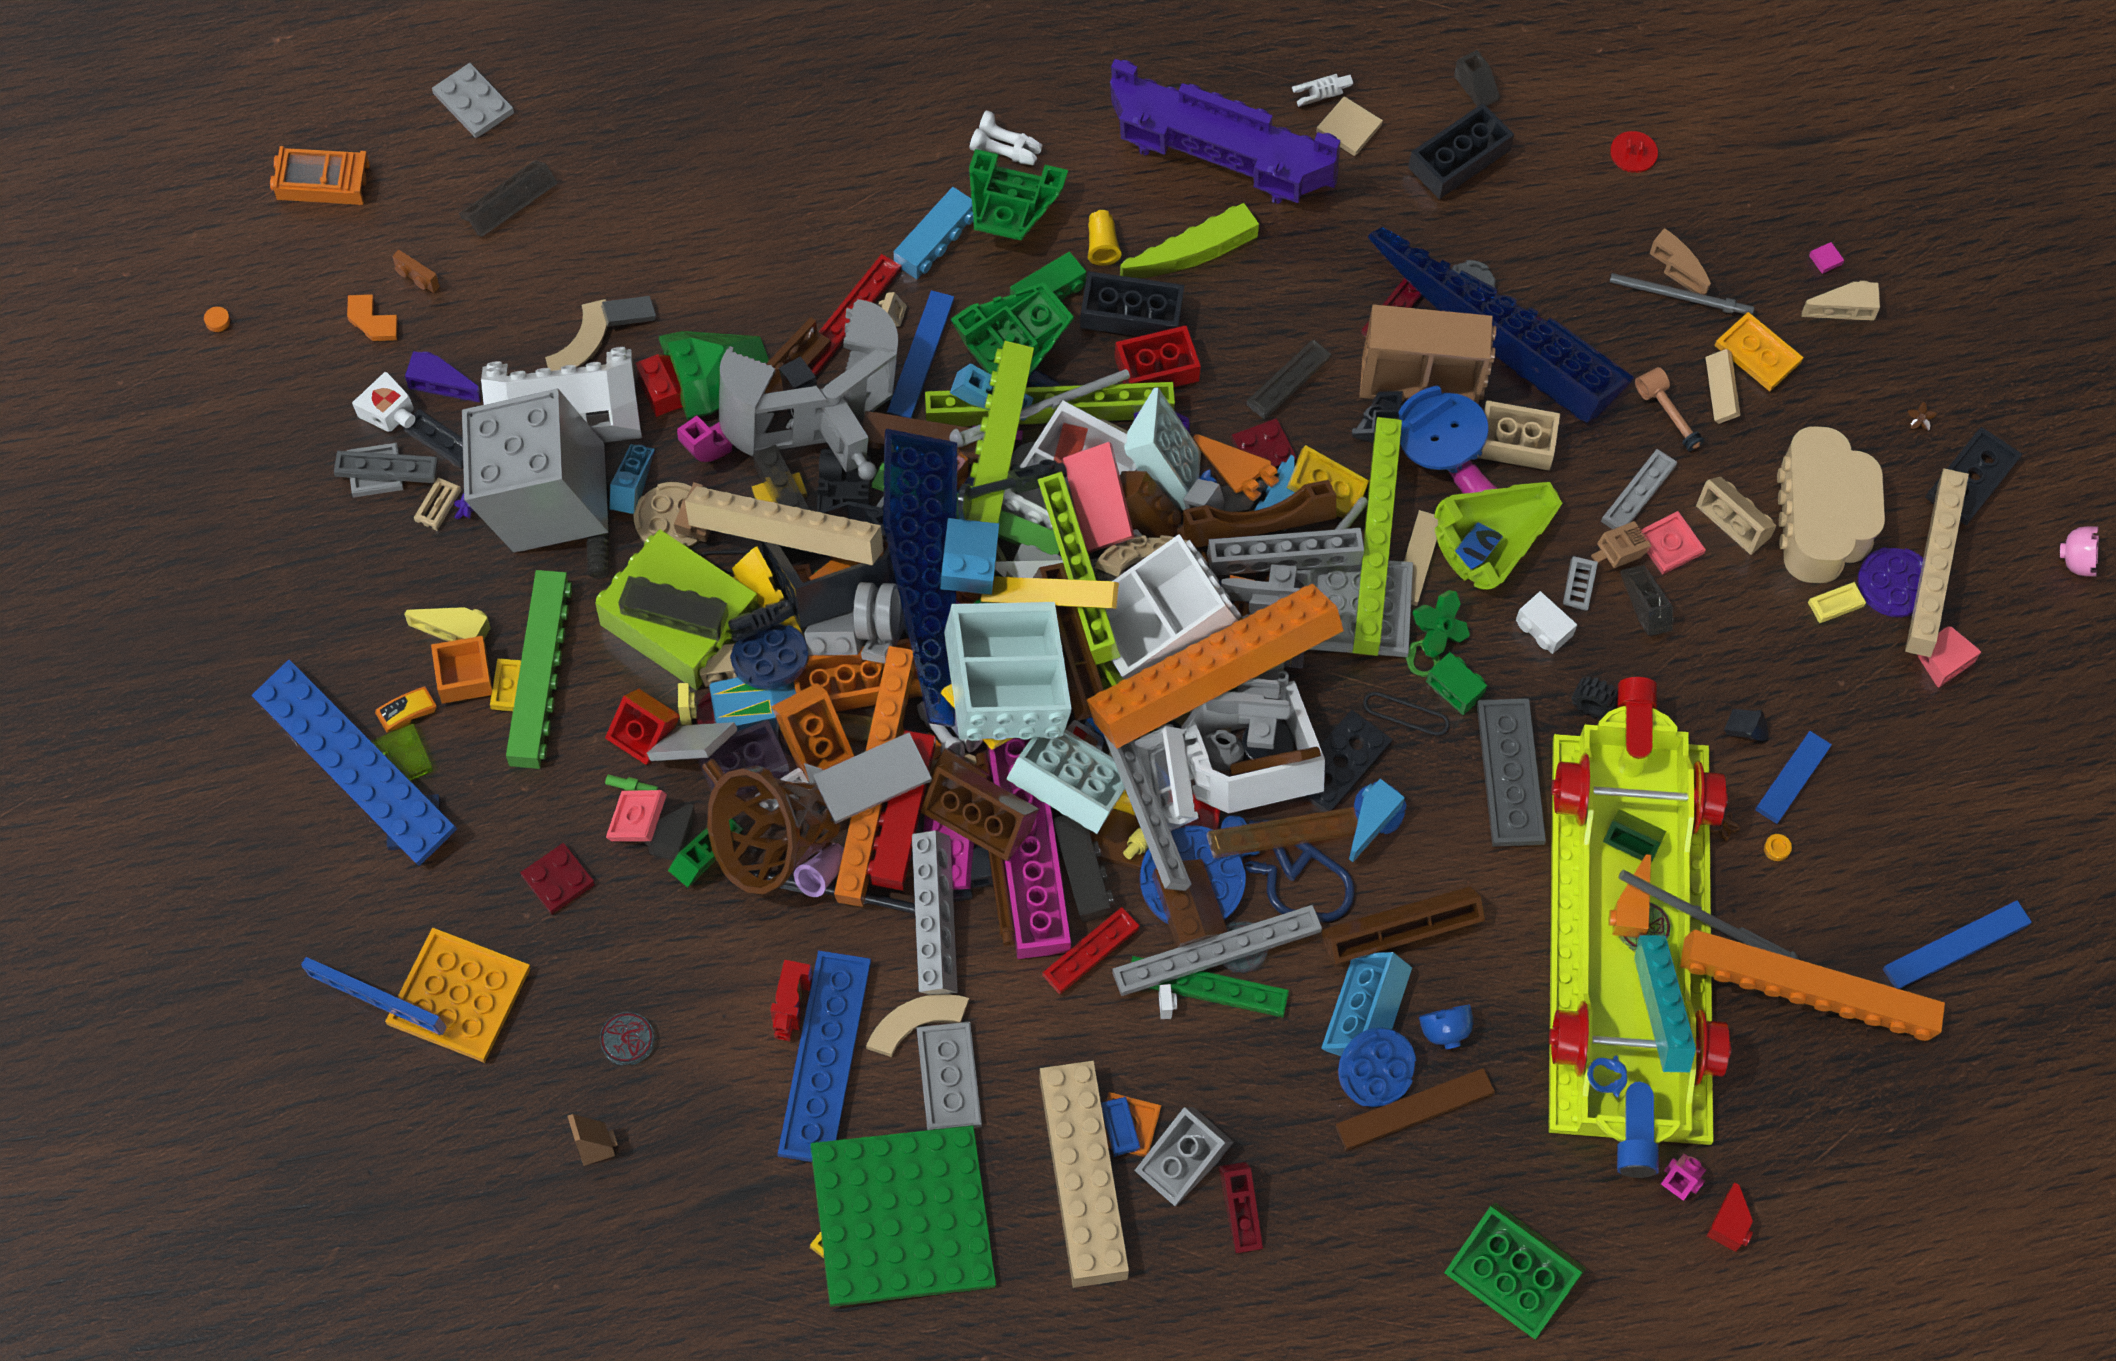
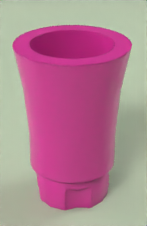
(1471, 479)

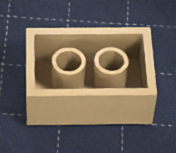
(1520, 435)

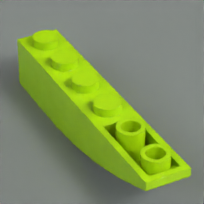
(1195, 245)

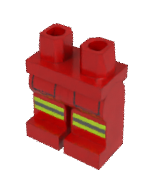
(787, 1009)

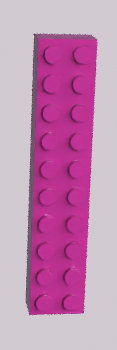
(1033, 870)

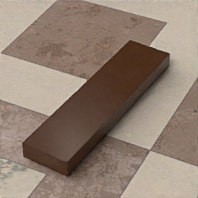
(1275, 760)

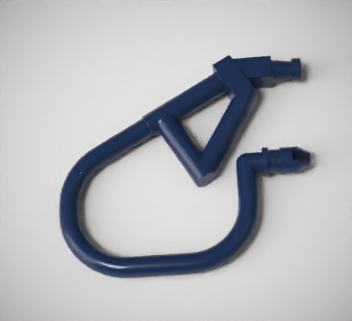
(1292, 871)

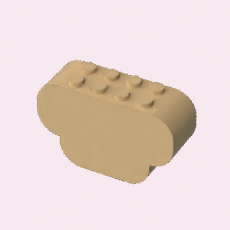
(1828, 504)

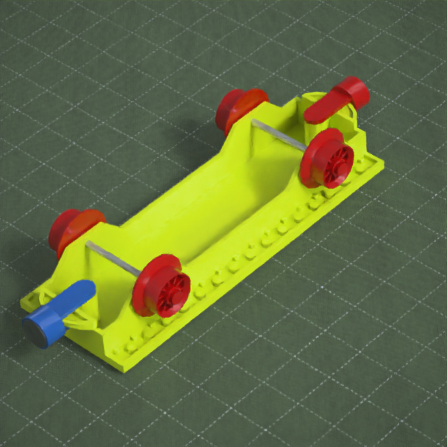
(1596, 997)

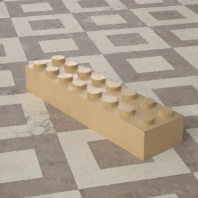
(1083, 1174)

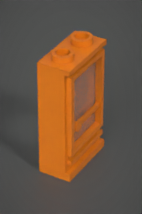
(319, 176)

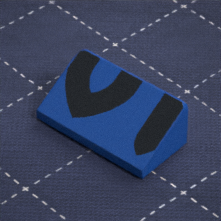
(1478, 545)

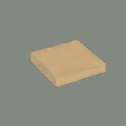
(1350, 125)

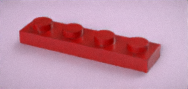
(1090, 950)

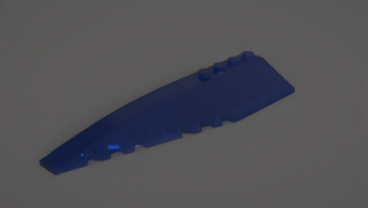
(1527, 343)
(916, 511)

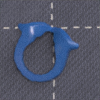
(1612, 1064)

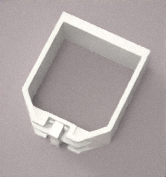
(1259, 786)

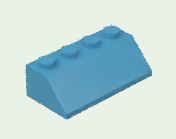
(1367, 998)

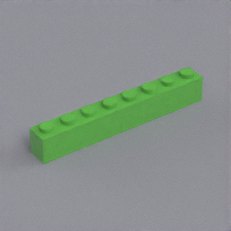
(538, 669)

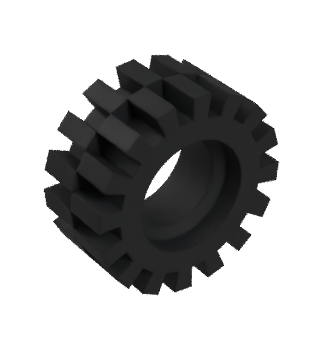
(1595, 697)

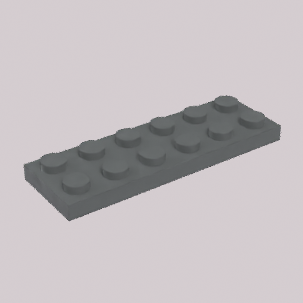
(1510, 772)

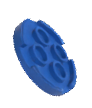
(1377, 1067)

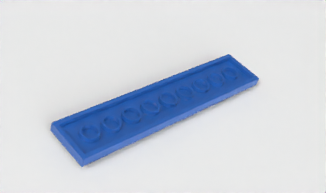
(354, 762)

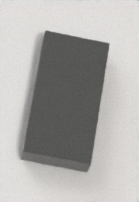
(628, 311)

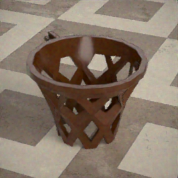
(727, 804)

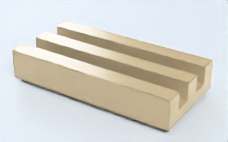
(436, 523)

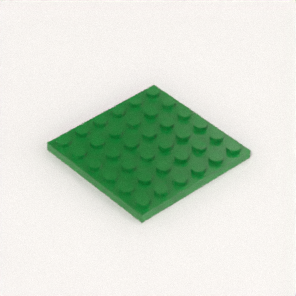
(902, 1216)

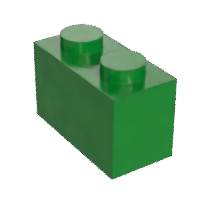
(1456, 683)

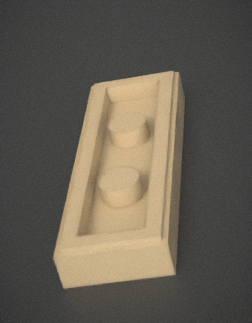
(1722, 386)

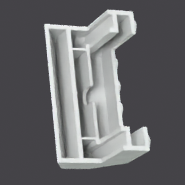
(586, 388)

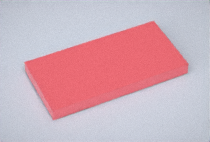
(1098, 497)

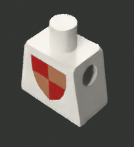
(385, 404)

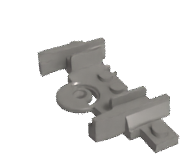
(1259, 697)

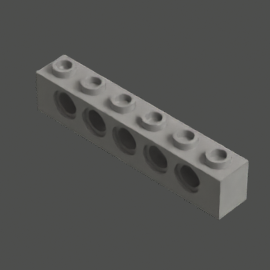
(1292, 549)
(934, 913)

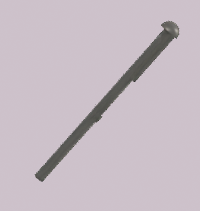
(1741, 934)

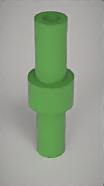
(628, 784)

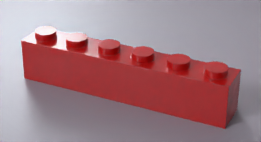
(898, 824)

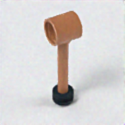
(1653, 385)

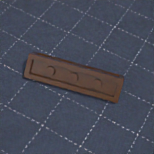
(805, 343)

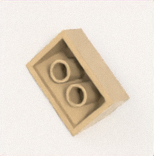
(1735, 514)

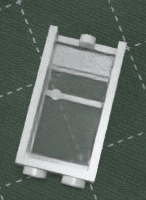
(1168, 771)

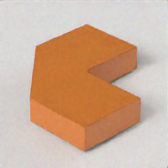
(375, 327)

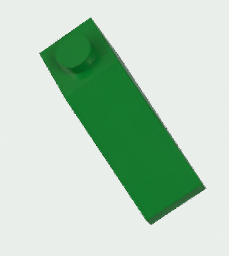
(696, 857)

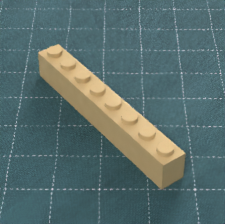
(784, 525)
(1937, 563)

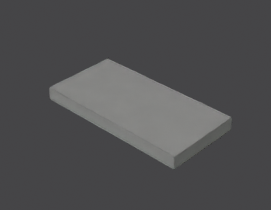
(872, 778)
(949, 1076)

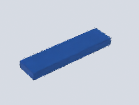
(1793, 777)

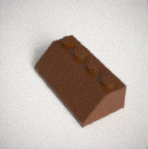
(978, 809)

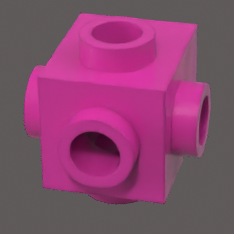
(1684, 1176)

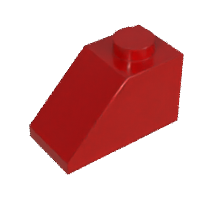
(1732, 1221)

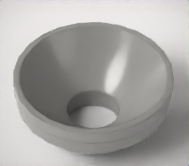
(1222, 755)

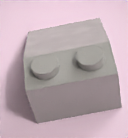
(1183, 1155)

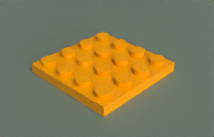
(465, 988)

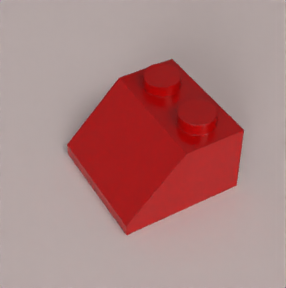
(659, 383)
(640, 724)

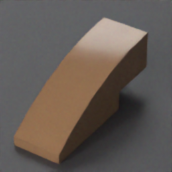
(1680, 262)

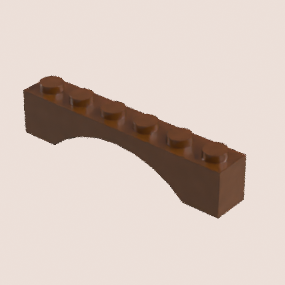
(1308, 505)

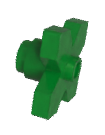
(1440, 623)

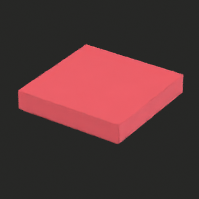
(1672, 543)
(636, 815)

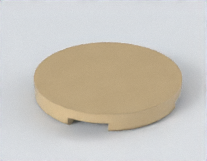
(659, 511)

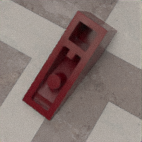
(1241, 1206)

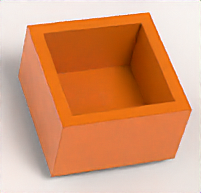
(462, 669)

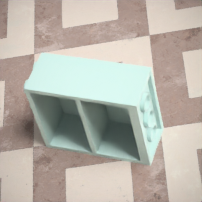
(1007, 670)

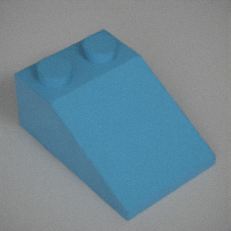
(969, 556)

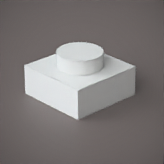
(1167, 1001)

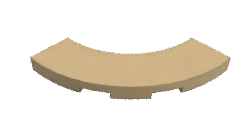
(586, 342)
(1123, 555)
(912, 1014)

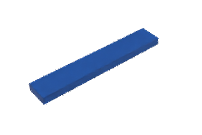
(921, 355)
(1957, 945)
(374, 996)

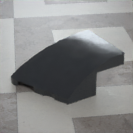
(1385, 406)

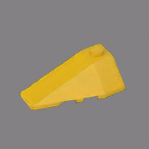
(756, 575)

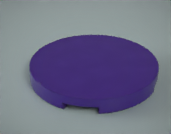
(1890, 580)

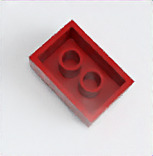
(1159, 358)

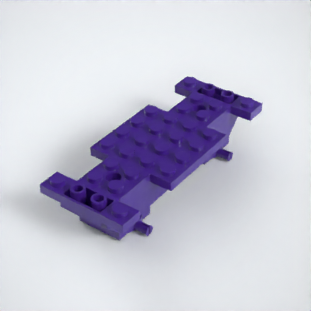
(1222, 134)

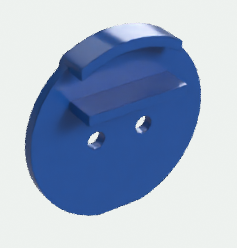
(1430, 416)

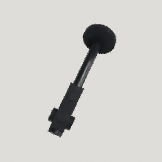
(1018, 479)

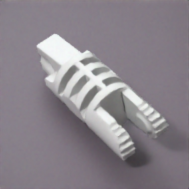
(1322, 88)

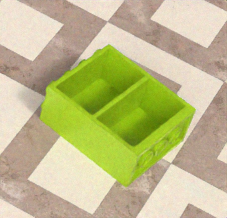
(673, 563)

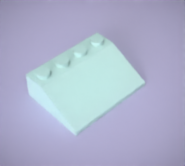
(1164, 448)
(1069, 778)

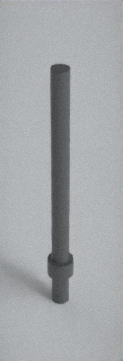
(1728, 305)

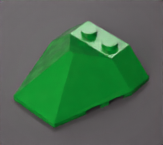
(1010, 200)
(1026, 318)
(697, 365)

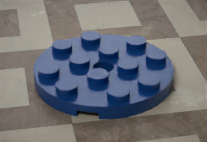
(1225, 873)

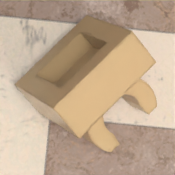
(894, 307)

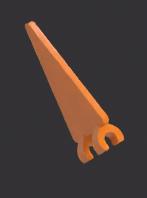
(1237, 466)

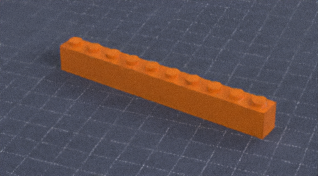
(885, 726)
(1812, 985)

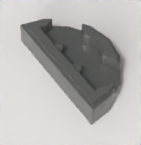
(1477, 270)

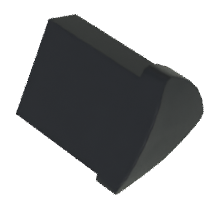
(1747, 724)

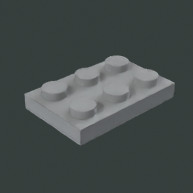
(472, 100)

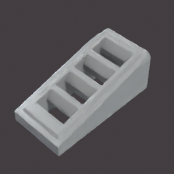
(1584, 564)

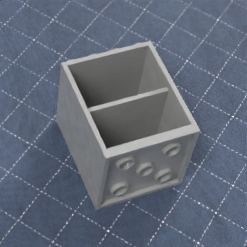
(534, 470)

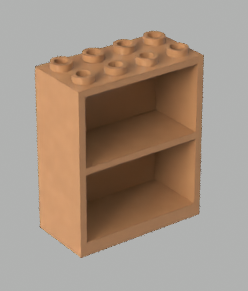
(1426, 349)

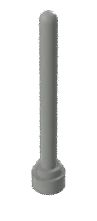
(1304, 576)

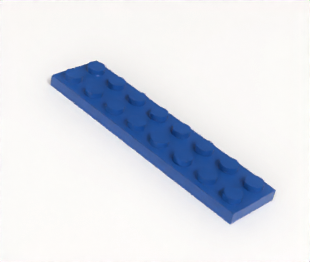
(824, 1053)

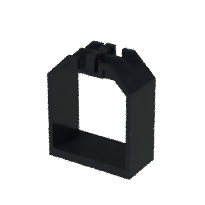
(835, 592)

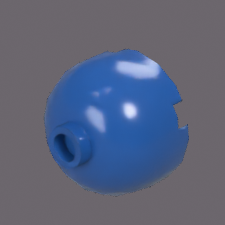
(1448, 1026)

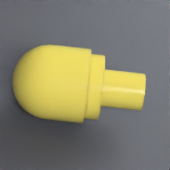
(1136, 844)

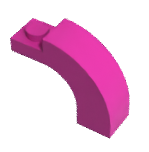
(704, 442)

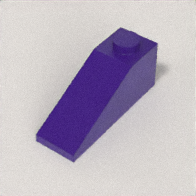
(433, 375)

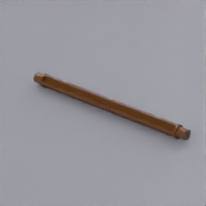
(999, 878)

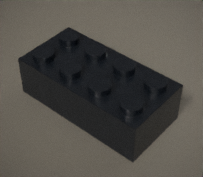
(1461, 151)
(1130, 304)

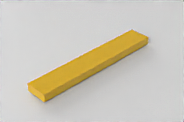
(1061, 591)

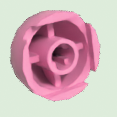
(2081, 551)

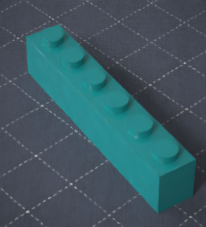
(1664, 1004)

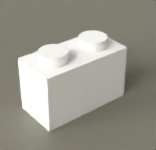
(1546, 623)

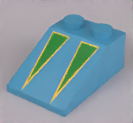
(745, 704)

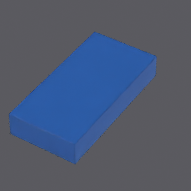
(1119, 1126)

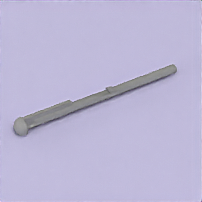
(973, 434)

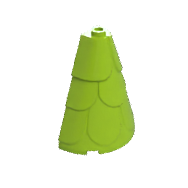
(1515, 512)

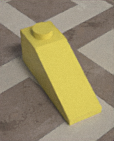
(449, 623)

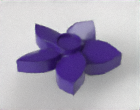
(464, 509)

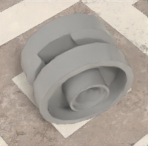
(877, 611)

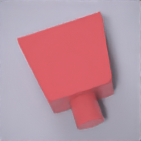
(1950, 656)

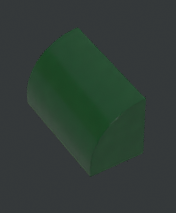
(1634, 835)

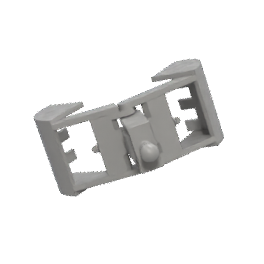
(861, 388)

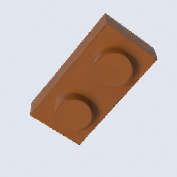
(422, 276)

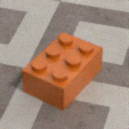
(812, 729)

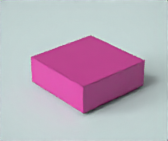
(1826, 258)

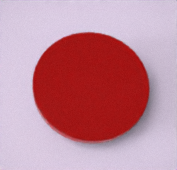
(1634, 151)

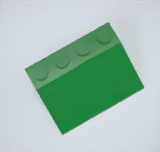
(1515, 1270)

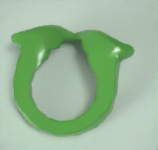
(1411, 655)

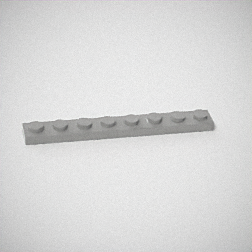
(1150, 816)
(1216, 950)

